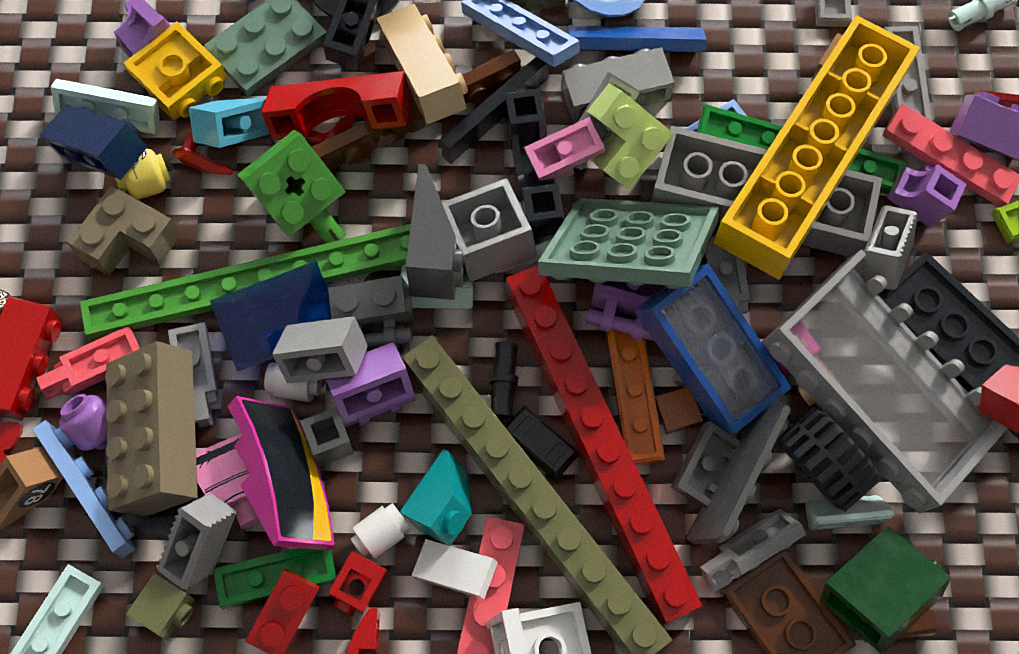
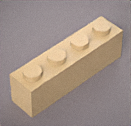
(421, 57)

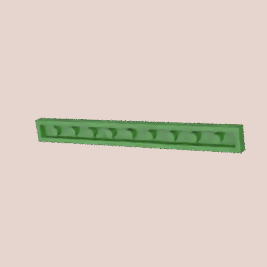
(193, 293)

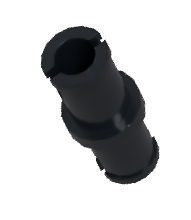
(504, 379)

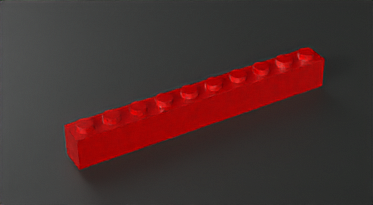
(602, 448)

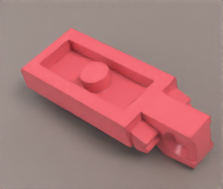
(87, 364)

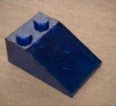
(258, 313)

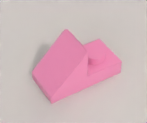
(565, 149)

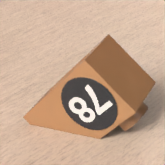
(25, 483)

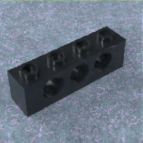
(351, 31)

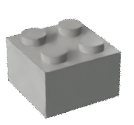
(490, 229)

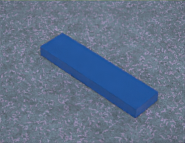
(639, 38)

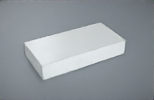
(454, 569)

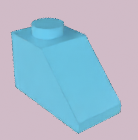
(228, 121)

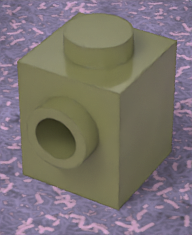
(162, 606)

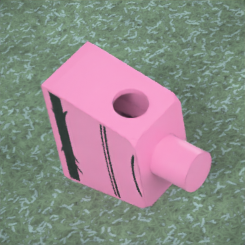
(222, 473)

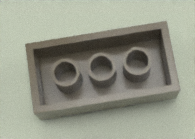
(150, 430)

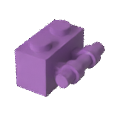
(623, 299)
(375, 389)

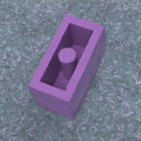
(988, 124)

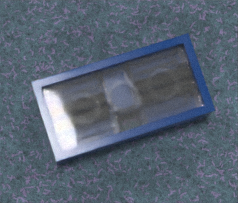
(714, 350)

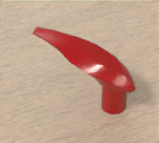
(338, 127)
(198, 161)

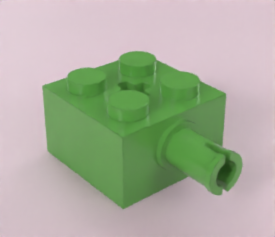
(311, 197)

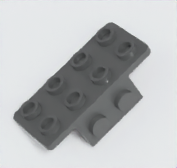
(723, 472)

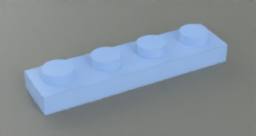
(94, 500)

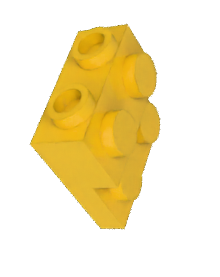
(176, 71)

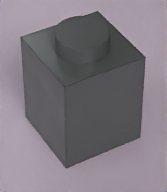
(327, 437)

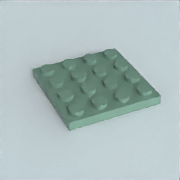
(630, 242)

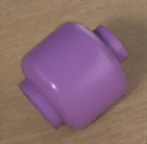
(85, 422)

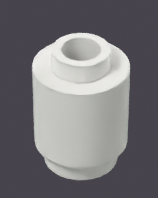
(299, 391)
(379, 531)

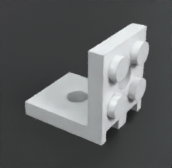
(524, 631)

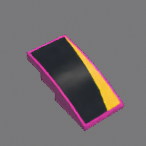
(283, 475)

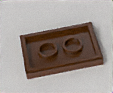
(786, 610)

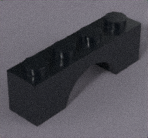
(538, 198)

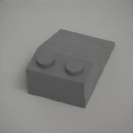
(432, 255)

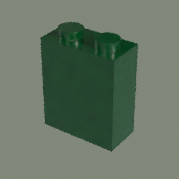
(885, 589)

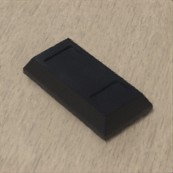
(541, 443)

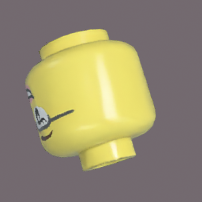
(146, 176)

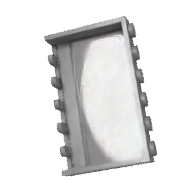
(885, 386)

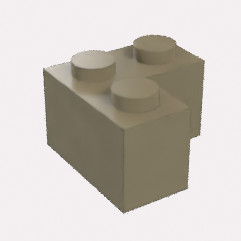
(122, 224)

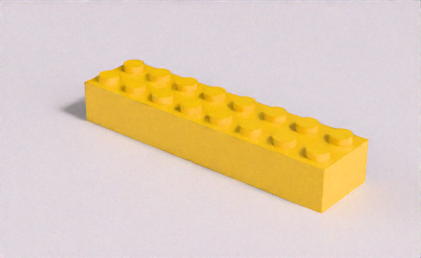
(815, 147)

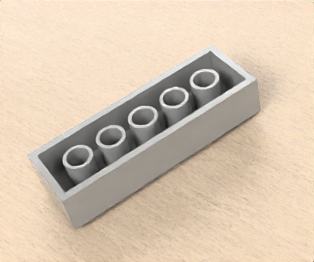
(714, 171)

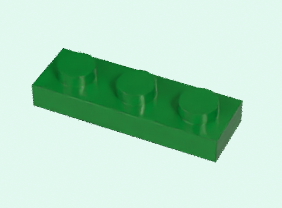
(256, 578)

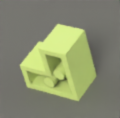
(634, 136)

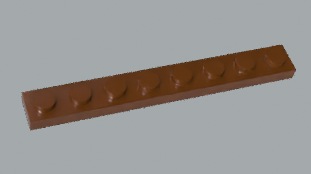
(360, 139)

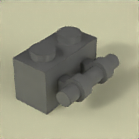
(376, 306)

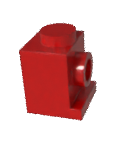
(356, 569)

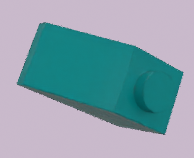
(441, 500)

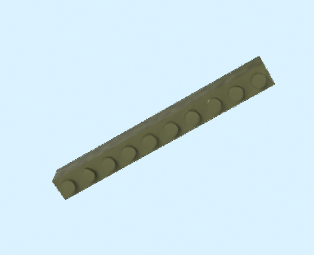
(535, 501)

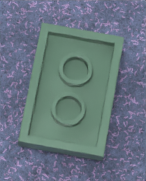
(266, 43)

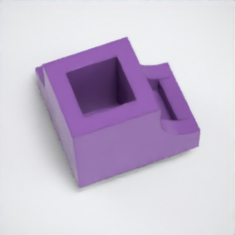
(140, 26)
(928, 192)

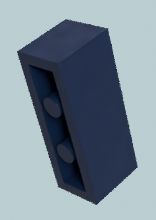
(94, 140)

